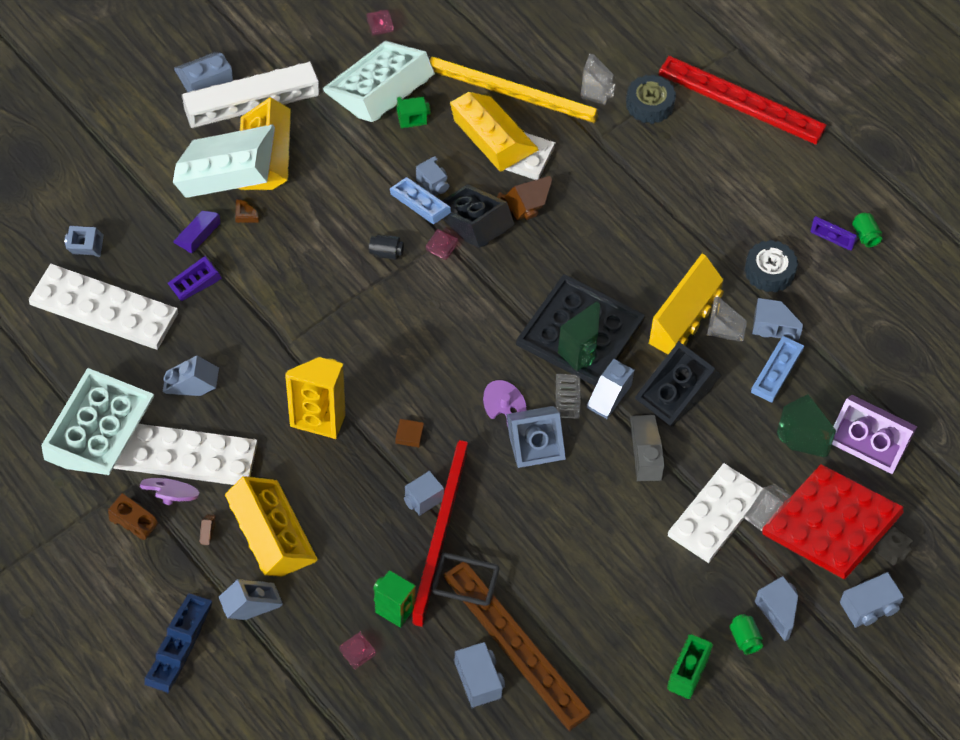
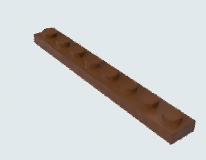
(518, 647)

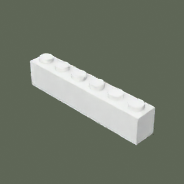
(243, 95)

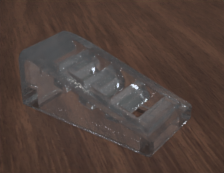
(567, 410)

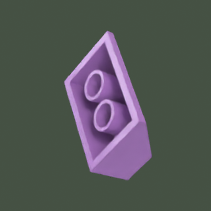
(872, 434)

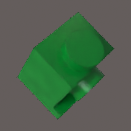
(412, 112)

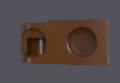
(132, 517)

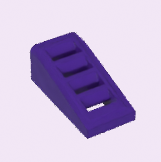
(205, 281)

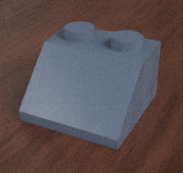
(205, 72)
(536, 436)

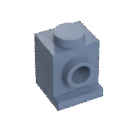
(432, 177)
(77, 235)

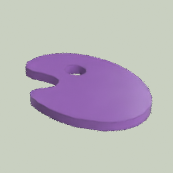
(501, 397)
(170, 490)

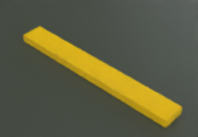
(514, 90)

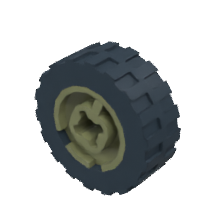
(650, 99)

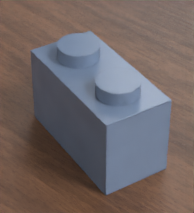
(871, 600)
(478, 674)

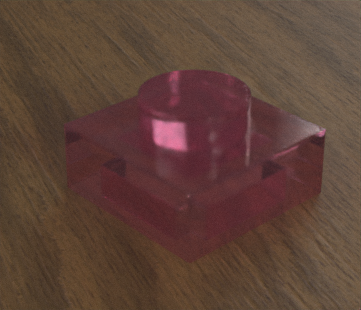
(379, 22)
(441, 244)
(357, 650)

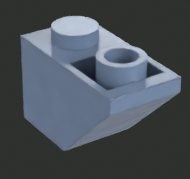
(775, 320)
(191, 378)

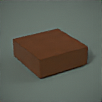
(409, 433)

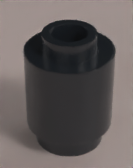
(386, 246)

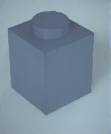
(423, 493)

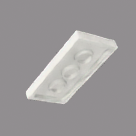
(715, 513)

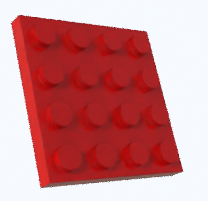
(833, 521)

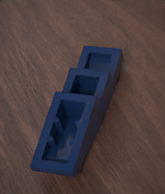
(178, 643)

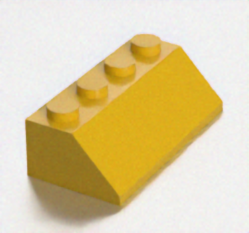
(271, 113)
(491, 130)
(686, 306)
(317, 396)
(270, 526)

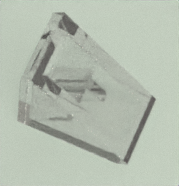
(726, 322)
(767, 506)

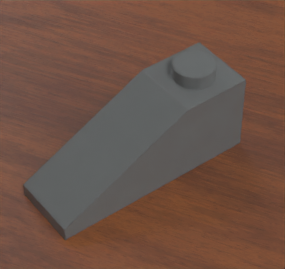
(647, 448)

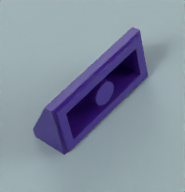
(198, 231)
(833, 233)

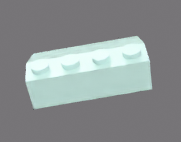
(379, 78)
(225, 162)
(95, 424)

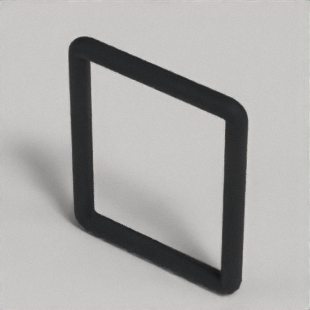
(461, 597)

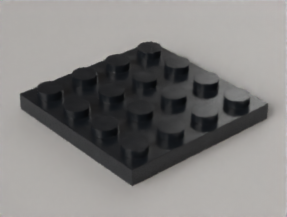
(566, 300)

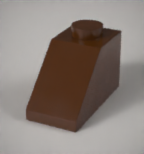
(528, 198)

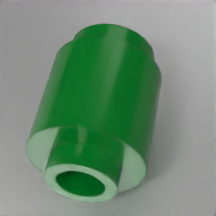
(867, 229)
(746, 634)

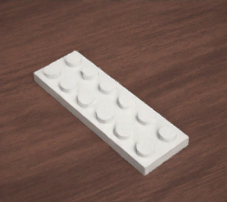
(103, 306)
(188, 454)

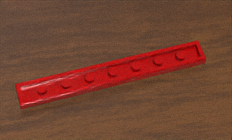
(742, 100)
(440, 533)

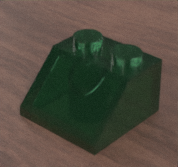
(580, 337)
(806, 428)

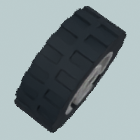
(771, 266)

